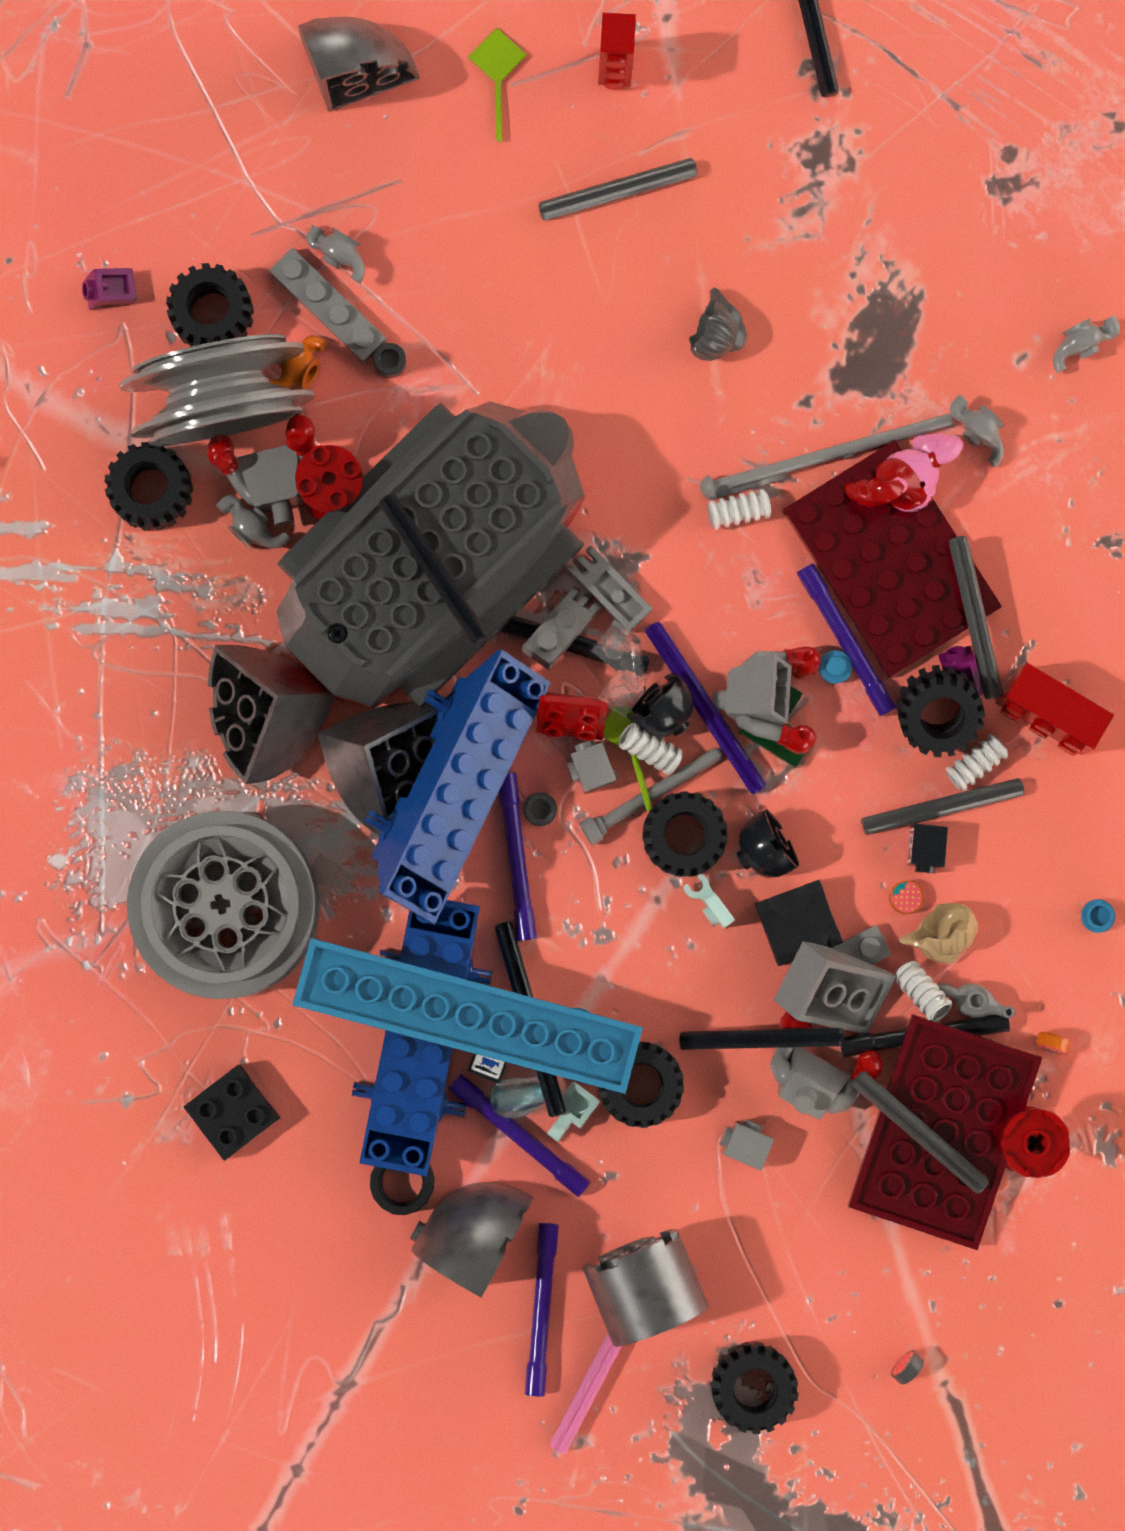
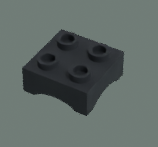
(795, 918)
(231, 1112)

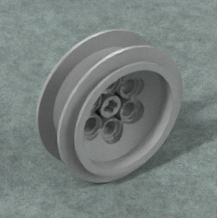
(217, 389)
(283, 891)

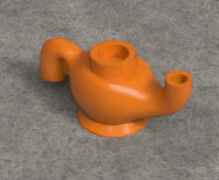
(303, 368)

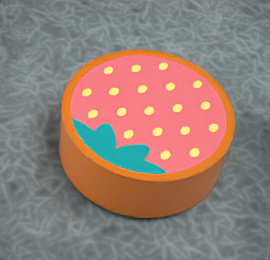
(906, 897)
(1053, 1043)

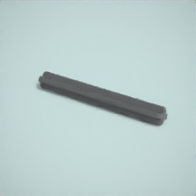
(617, 189)
(976, 617)
(942, 806)
(920, 1132)

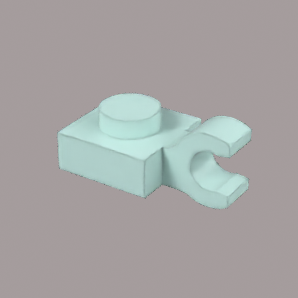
(715, 909)
(578, 1106)

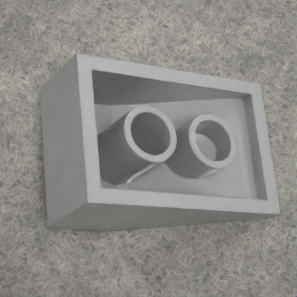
(833, 989)

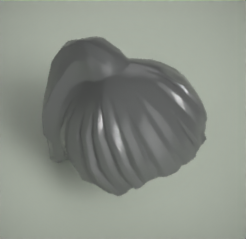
(718, 329)

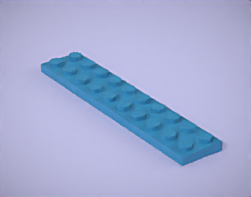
(467, 1015)

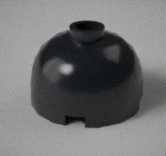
(664, 708)
(765, 847)

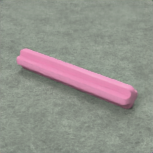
(584, 1396)

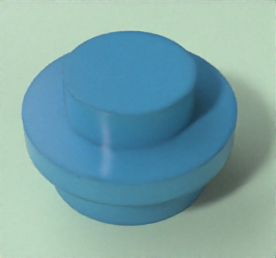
(835, 667)
(1097, 916)

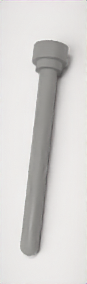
(596, 828)

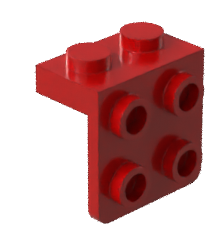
(571, 716)

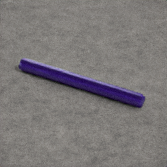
(706, 709)

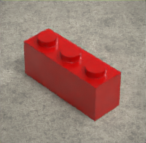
(617, 50)

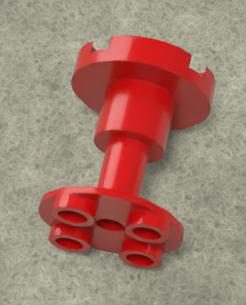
(328, 479)
(1035, 1143)

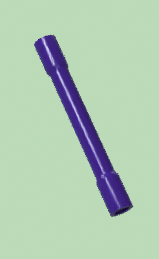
(873, 685)
(523, 910)
(562, 1171)
(546, 1253)

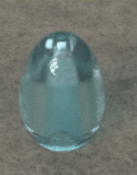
(516, 1097)

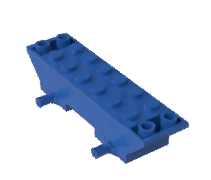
(473, 749)
(412, 1072)

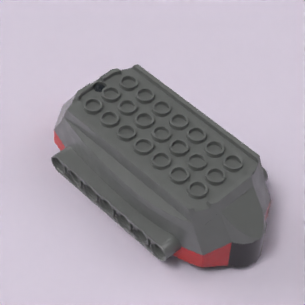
(495, 509)

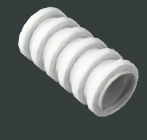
(739, 509)
(651, 749)
(977, 762)
(923, 991)

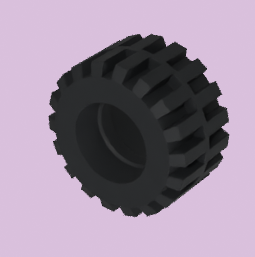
(204, 282)
(129, 467)
(944, 736)
(684, 804)
(667, 1099)
(775, 1408)

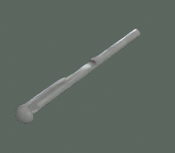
(773, 472)

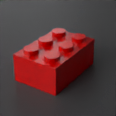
(1054, 710)

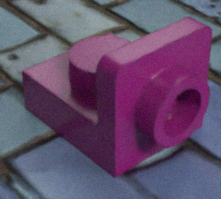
(109, 287)
(962, 660)

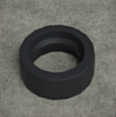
(400, 1208)

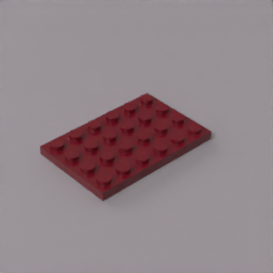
(886, 566)
(966, 1095)

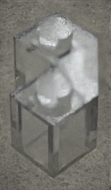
(624, 654)

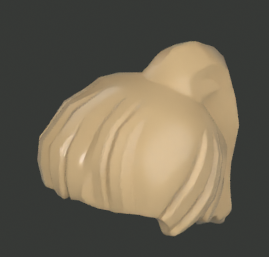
(944, 933)

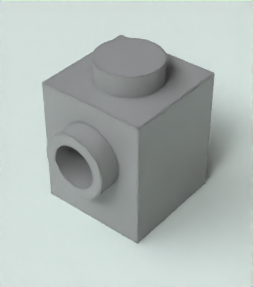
(591, 766)
(746, 1143)

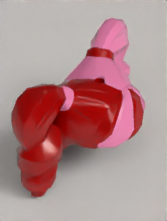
(902, 472)

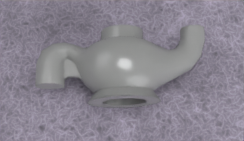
(338, 250)
(1083, 340)
(980, 427)
(249, 525)
(975, 1001)

